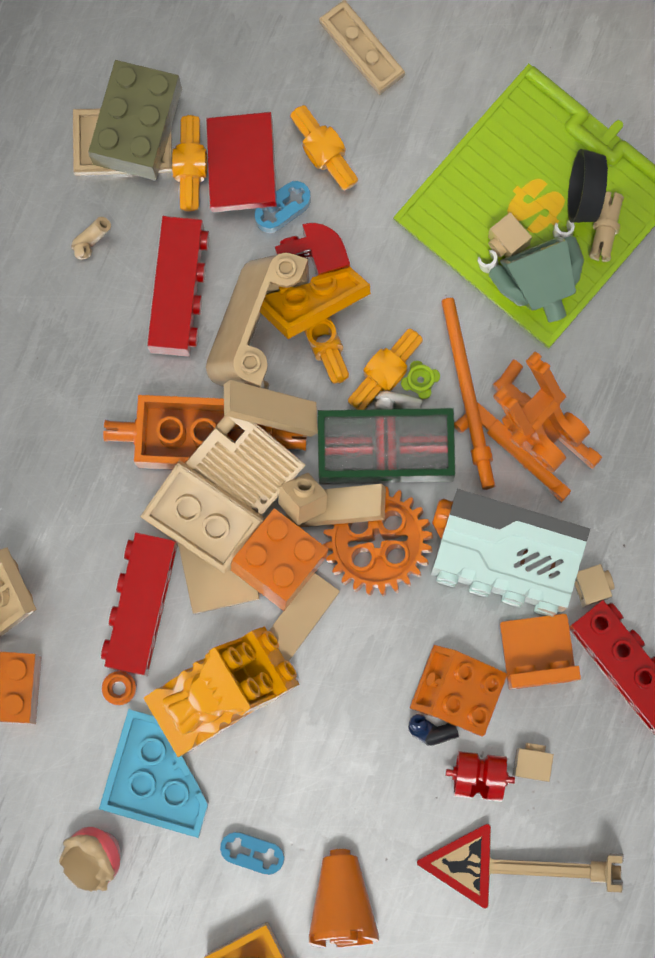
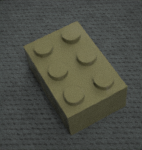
(135, 120)

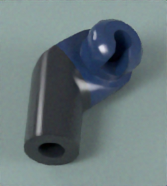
(429, 733)

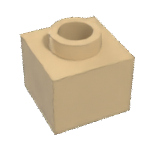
(508, 237)
(302, 498)
(593, 585)
(533, 763)

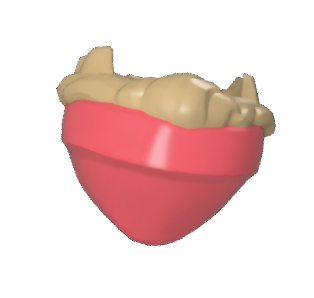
(91, 858)

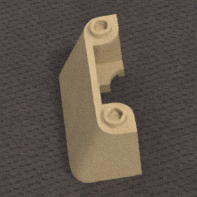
(231, 352)

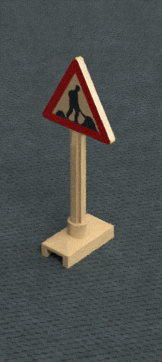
(468, 867)

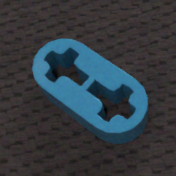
(287, 212)
(249, 861)

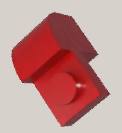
(320, 245)

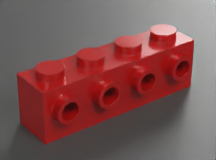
(176, 286)
(140, 604)
(619, 657)

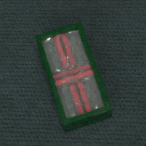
(386, 445)

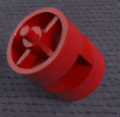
(480, 776)

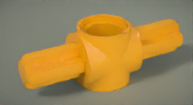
(324, 147)
(189, 163)
(329, 351)
(385, 370)

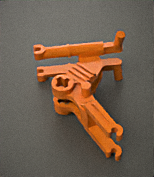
(535, 425)

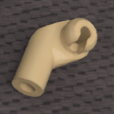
(89, 237)

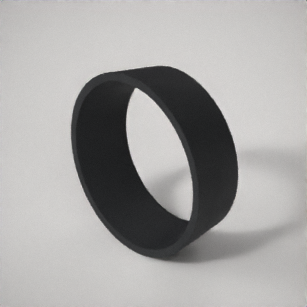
(587, 186)

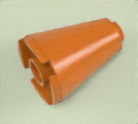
(342, 904)

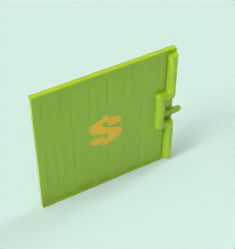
(522, 164)

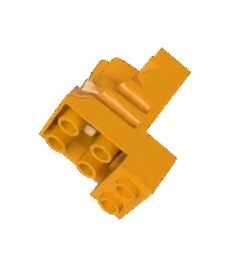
(221, 689)

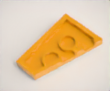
(303, 306)

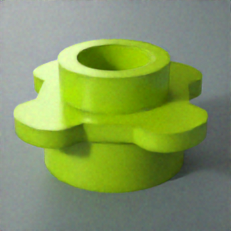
(418, 370)

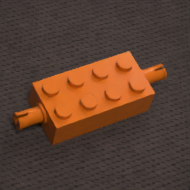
(176, 426)

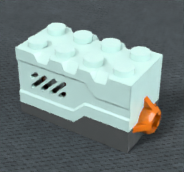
(508, 552)

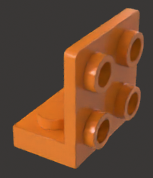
(538, 652)
(458, 690)

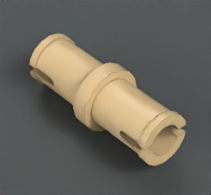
(606, 227)

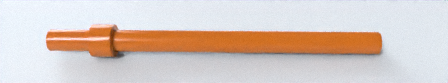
(480, 453)

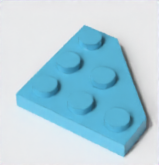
(152, 781)

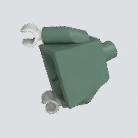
(540, 273)

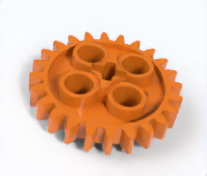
(381, 572)

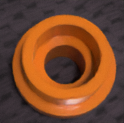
(111, 680)

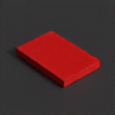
(241, 162)

